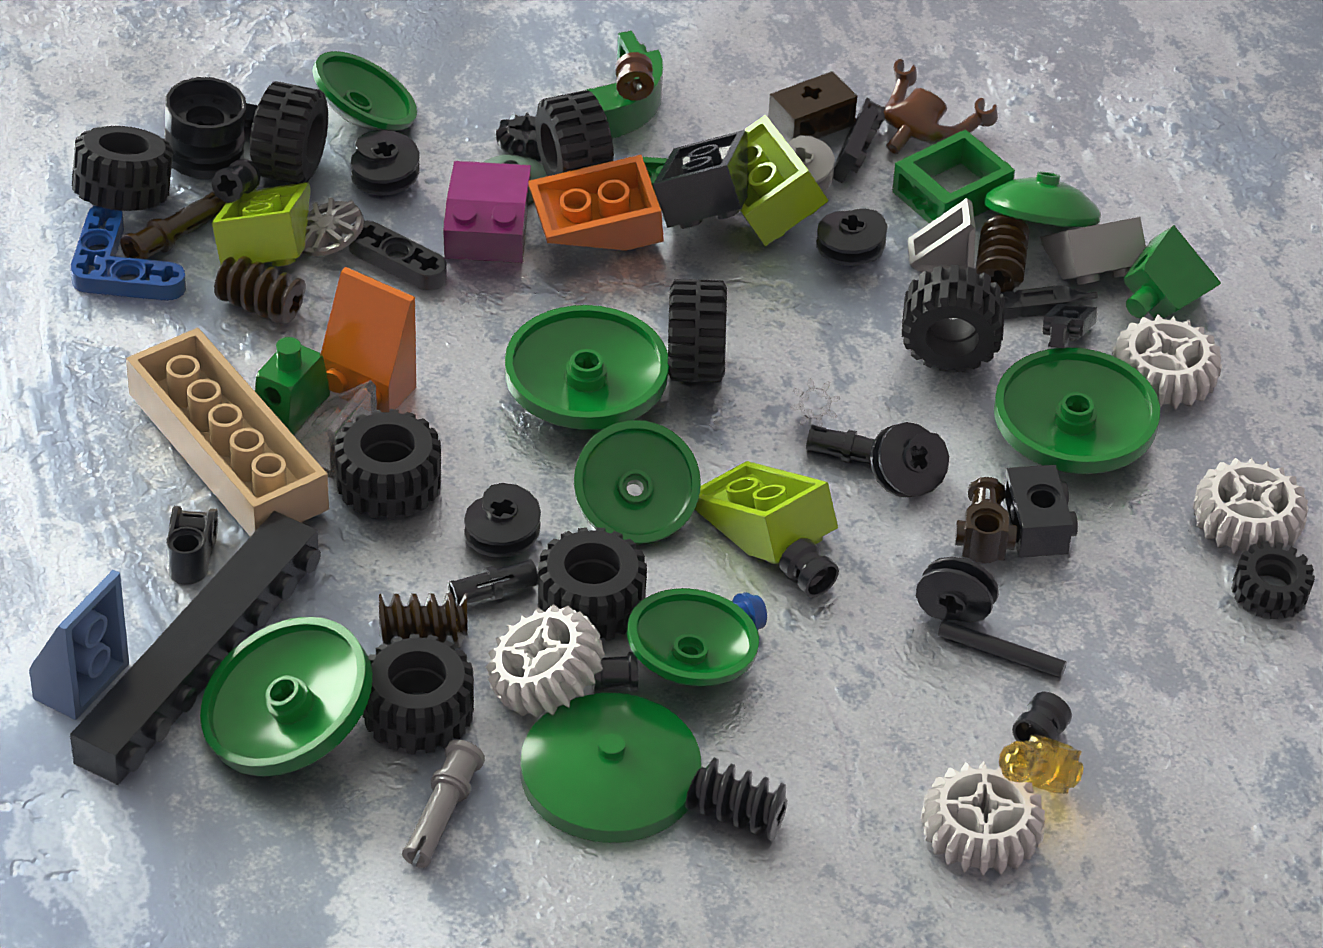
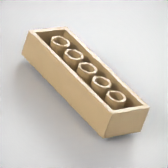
(226, 431)

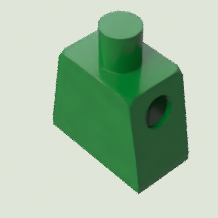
(1167, 276)
(293, 382)

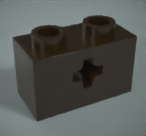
(813, 107)

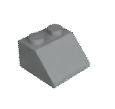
(1096, 249)

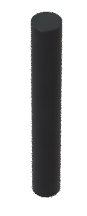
(1002, 648)

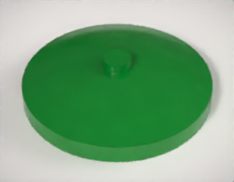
(586, 366)
(1077, 410)
(286, 696)
(609, 767)

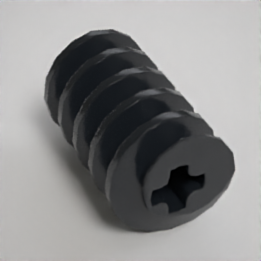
(738, 799)

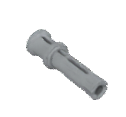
(449, 787)

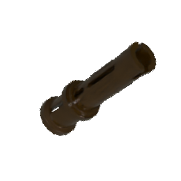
(162, 233)

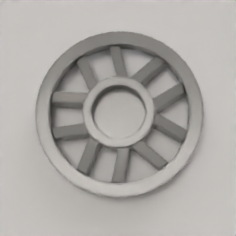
(330, 226)

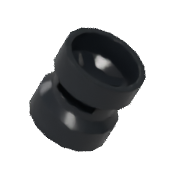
(813, 571)
(1046, 716)

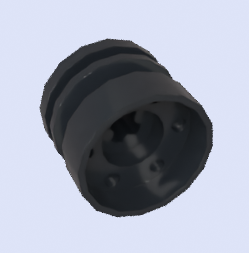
(204, 125)

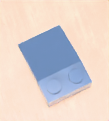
(83, 652)

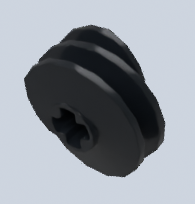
(384, 162)
(852, 236)
(909, 460)
(503, 521)
(957, 590)

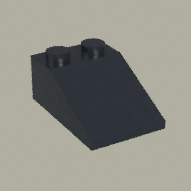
(704, 180)

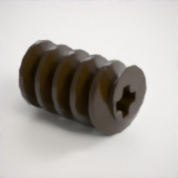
(1003, 251)
(259, 289)
(423, 620)

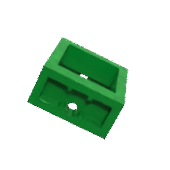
(928, 198)

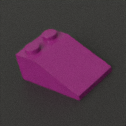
(486, 212)

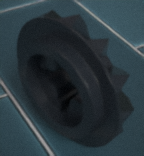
(511, 139)

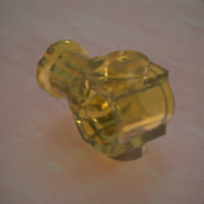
(1043, 762)

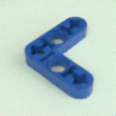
(109, 268)

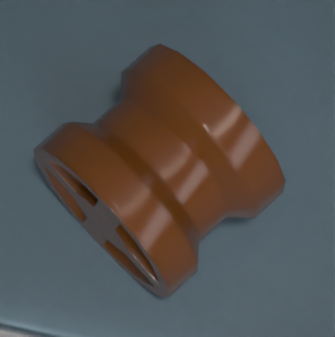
(631, 66)

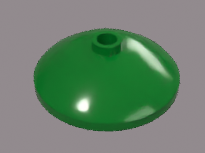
(363, 92)
(1044, 201)
(642, 456)
(692, 637)

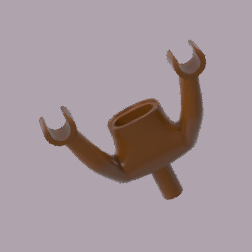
(921, 111)

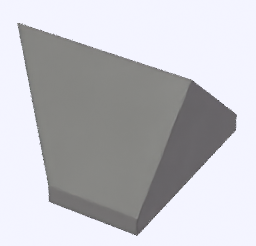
(945, 240)

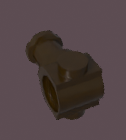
(986, 527)

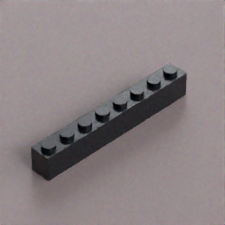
(185, 656)

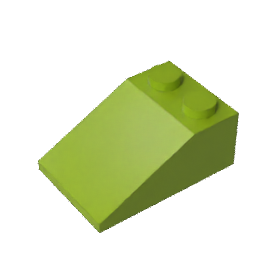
(778, 184)
(264, 225)
(767, 509)

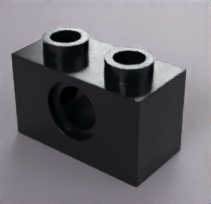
(1040, 510)

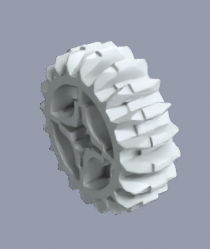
(1172, 357)
(1251, 500)
(553, 654)
(982, 819)

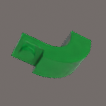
(623, 114)

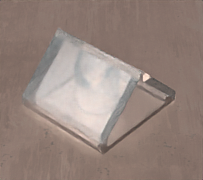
(322, 427)

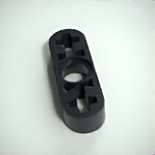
(419, 268)

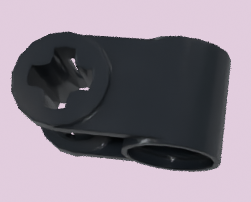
(190, 544)

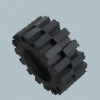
(1275, 563)

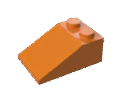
(600, 206)
(371, 339)

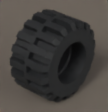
(289, 132)
(572, 132)
(122, 168)
(697, 330)
(958, 341)
(388, 464)
(594, 576)
(423, 719)

